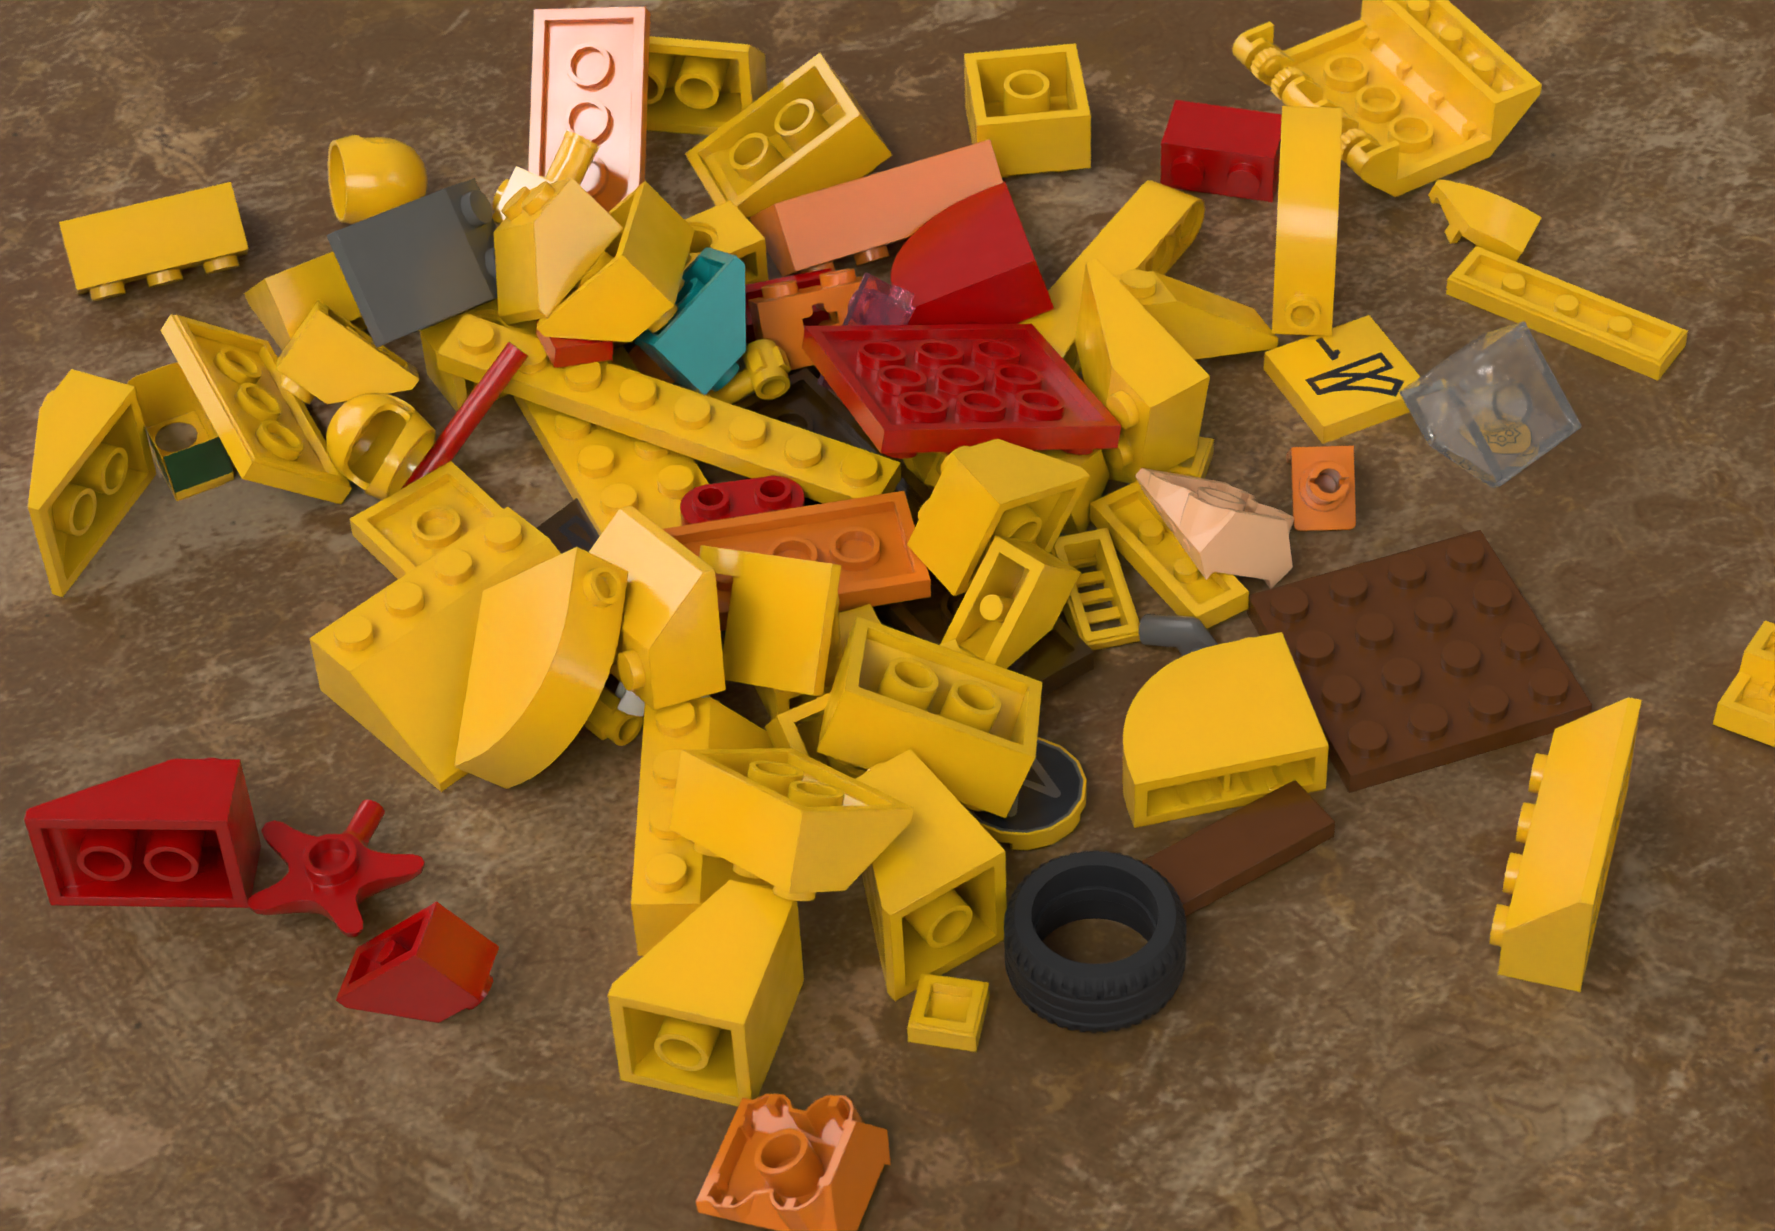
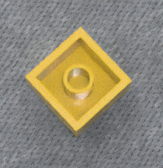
(1029, 108)

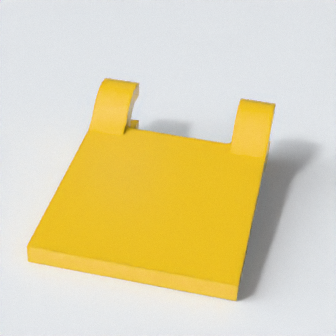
(777, 619)

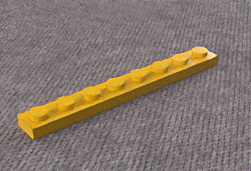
(672, 416)

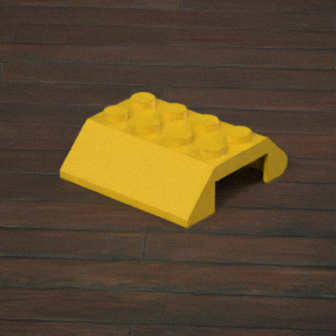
(1413, 87)

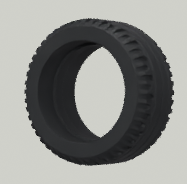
(1095, 888)

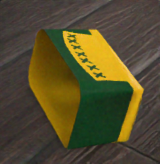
(164, 400)

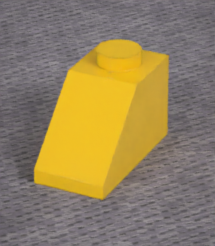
(1011, 601)

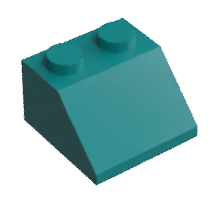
(708, 328)

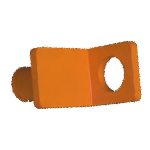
(1323, 488)

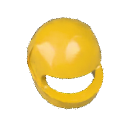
(373, 176)
(378, 442)

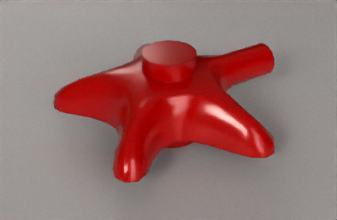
(333, 870)

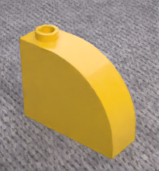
(1307, 220)
(539, 664)
(1220, 732)

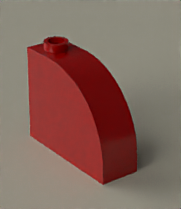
(972, 265)

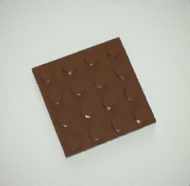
(1420, 659)

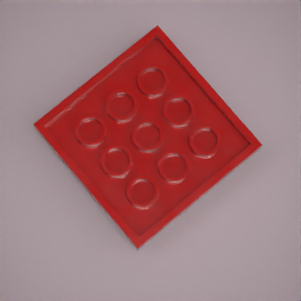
(959, 388)

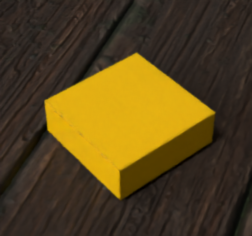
(948, 1012)

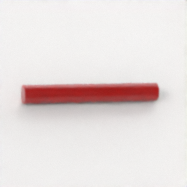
(471, 411)

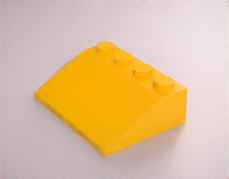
(409, 649)

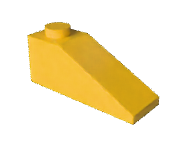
(1197, 318)

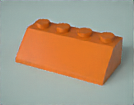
(872, 210)

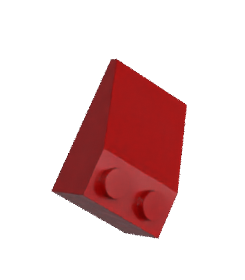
(151, 839)

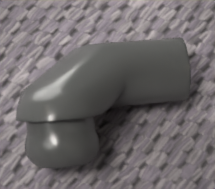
(1175, 631)

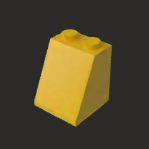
(937, 886)
(711, 997)

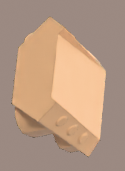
(1221, 525)

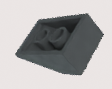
(420, 261)

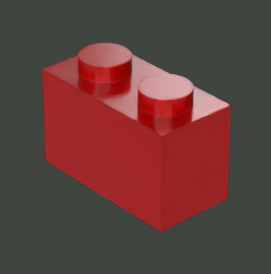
(1221, 151)

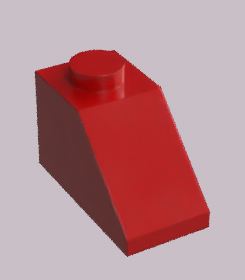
(421, 968)

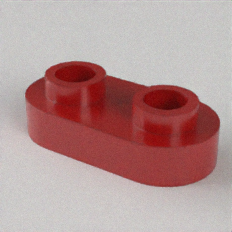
(740, 498)

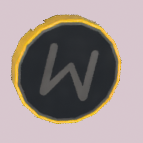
(1046, 803)

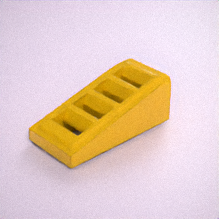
(1097, 549)

